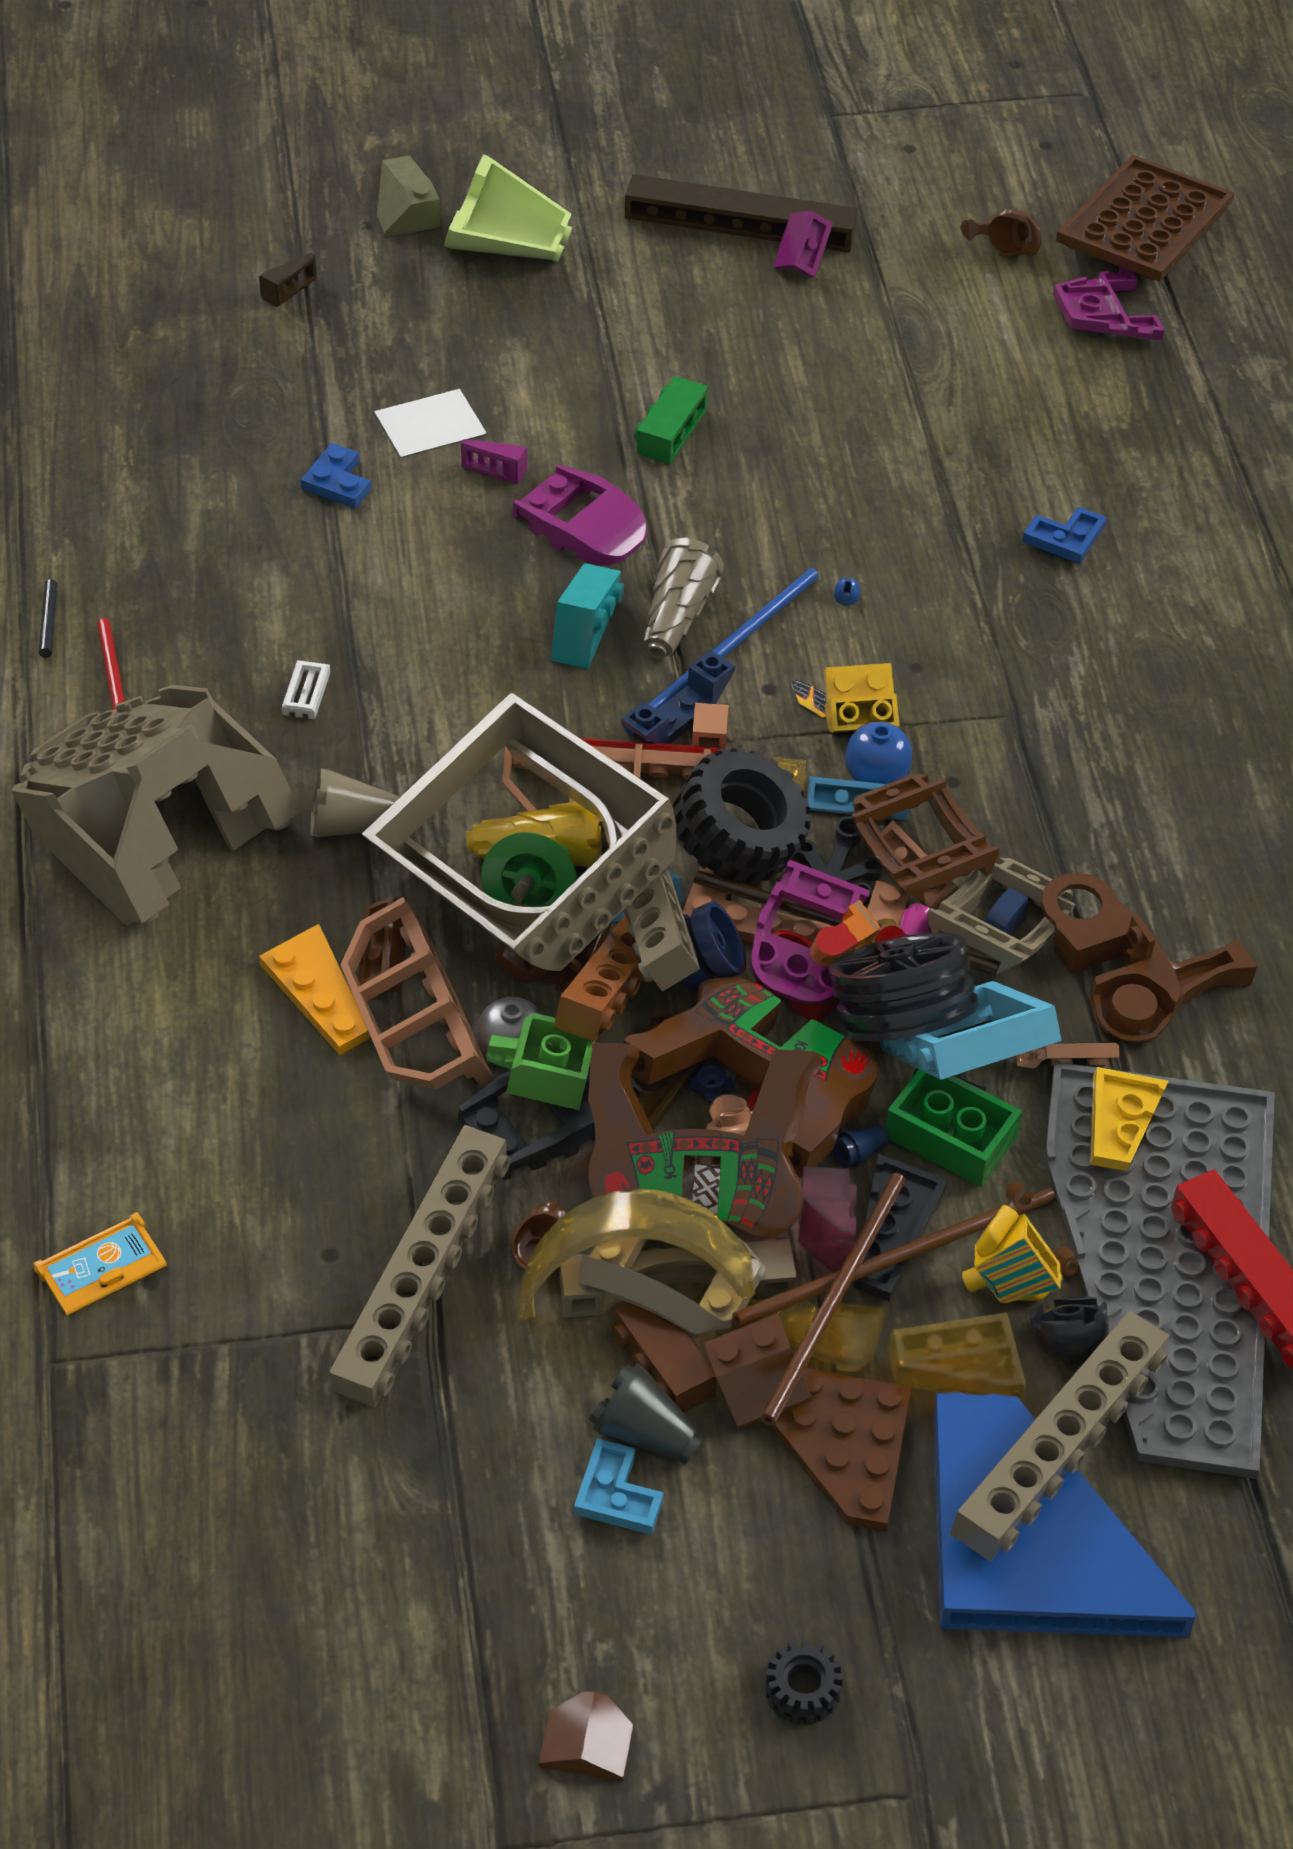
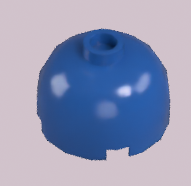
(878, 753)

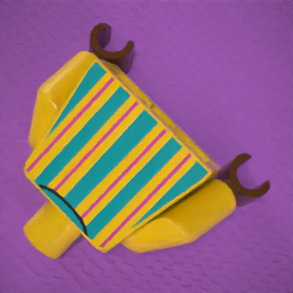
(1014, 1256)

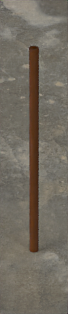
(880, 1262)

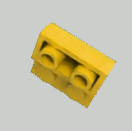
(859, 696)

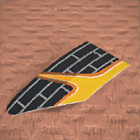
(810, 697)

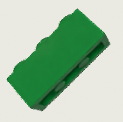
(671, 419)

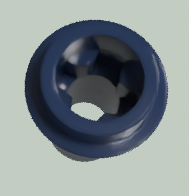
(857, 1145)

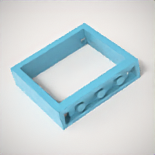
(1017, 1027)

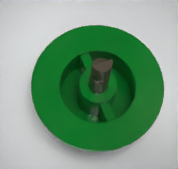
(527, 870)

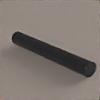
(48, 618)

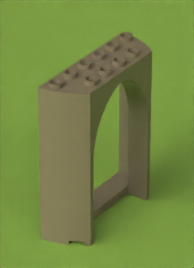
(636, 816)

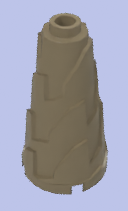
(680, 591)

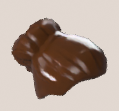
(532, 1229)

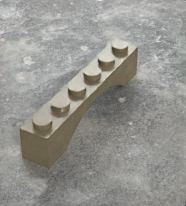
(677, 1266)

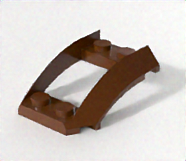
(931, 871)

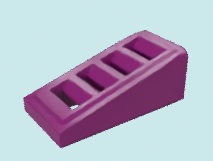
(513, 459)

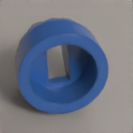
(847, 598)

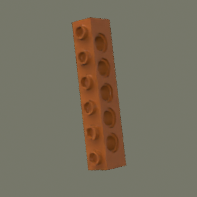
(601, 987)

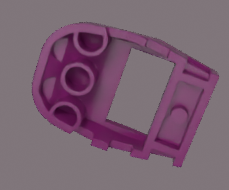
(600, 533)
(786, 965)

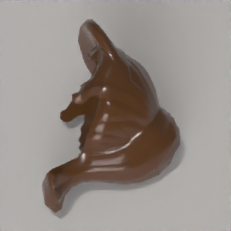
(1009, 232)

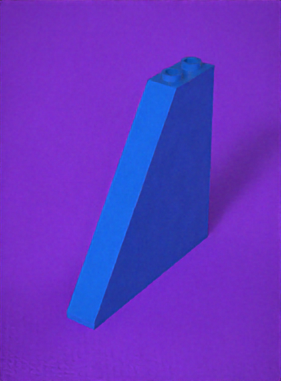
(1066, 1570)

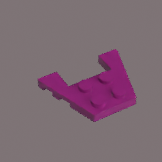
(1095, 307)

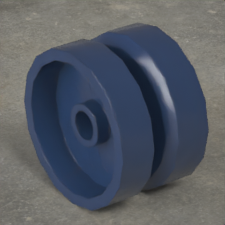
(715, 945)

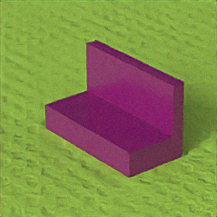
(803, 243)

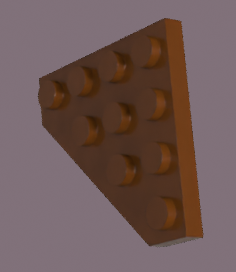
(849, 1442)

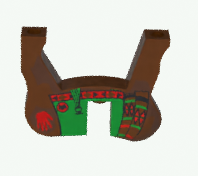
(731, 1025)
(756, 1176)

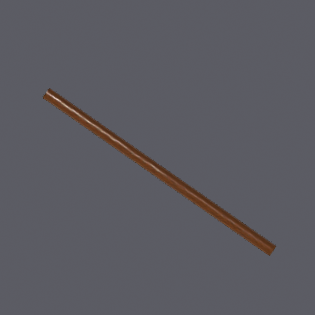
(832, 1300)

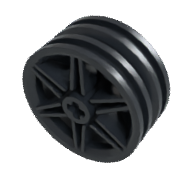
(904, 986)

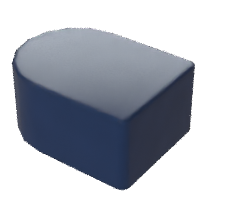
(1008, 911)

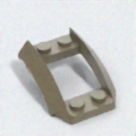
(955, 918)
(610, 1271)

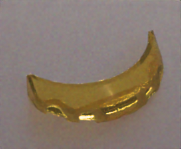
(638, 1215)

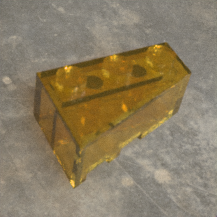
(958, 1356)

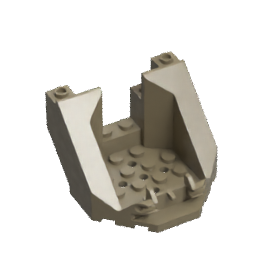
(99, 783)

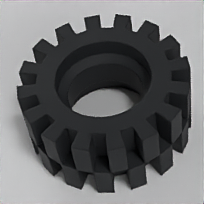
(797, 1703)

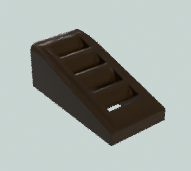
(278, 283)

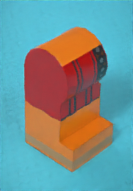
(853, 933)

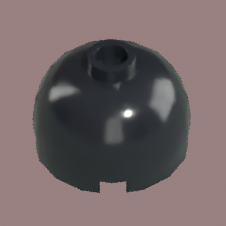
(1070, 1328)

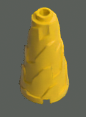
(564, 823)

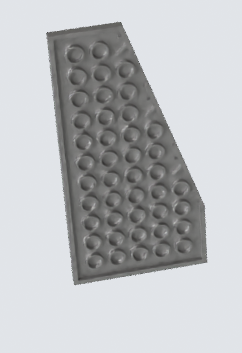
(1138, 1258)

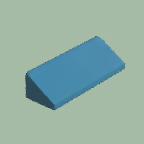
(838, 796)

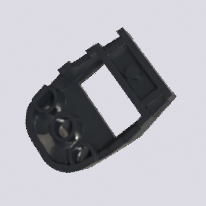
(486, 1116)

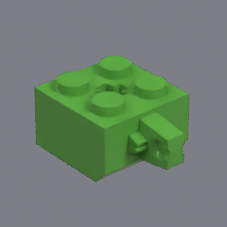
(544, 1062)

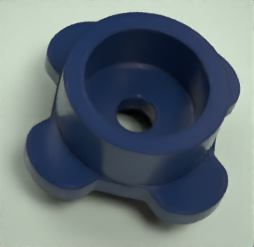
(711, 1075)

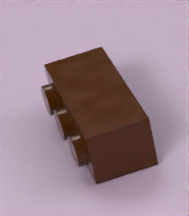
(666, 1355)

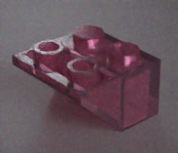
(827, 1216)

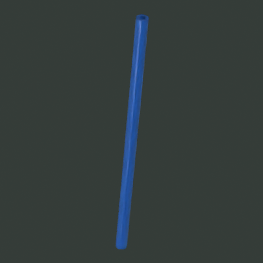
(742, 633)

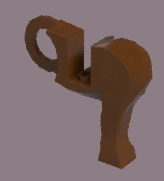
(1147, 992)

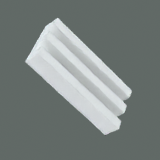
(302, 706)

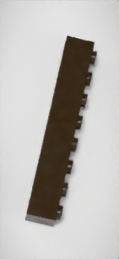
(730, 210)

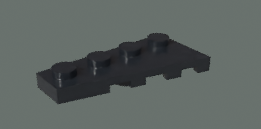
(904, 1222)

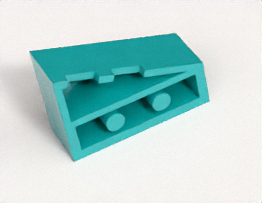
(584, 614)

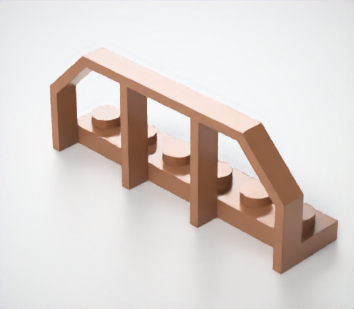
(655, 763)
(437, 984)

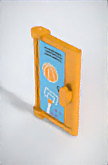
(100, 1260)

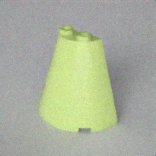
(508, 217)

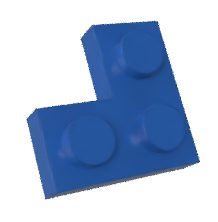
(332, 477)
(1068, 540)

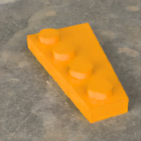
(316, 985)

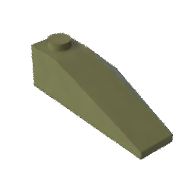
(406, 198)

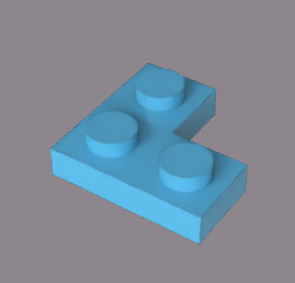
(609, 1497)

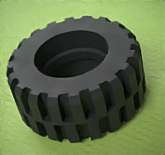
(761, 791)

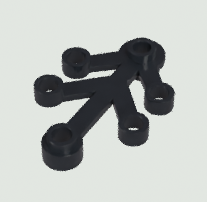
(847, 837)

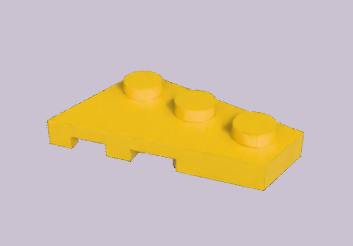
(1121, 1115)

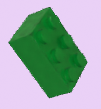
(953, 1125)

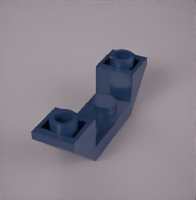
(706, 683)

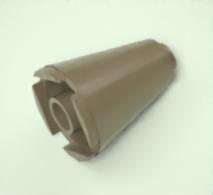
(346, 805)

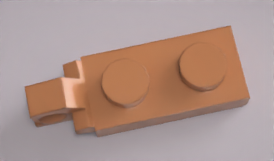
(1094, 1052)

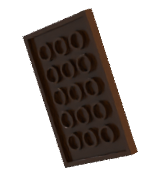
(1145, 218)

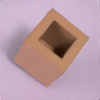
(710, 725)

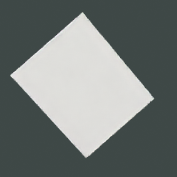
(430, 422)

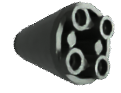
(645, 1417)

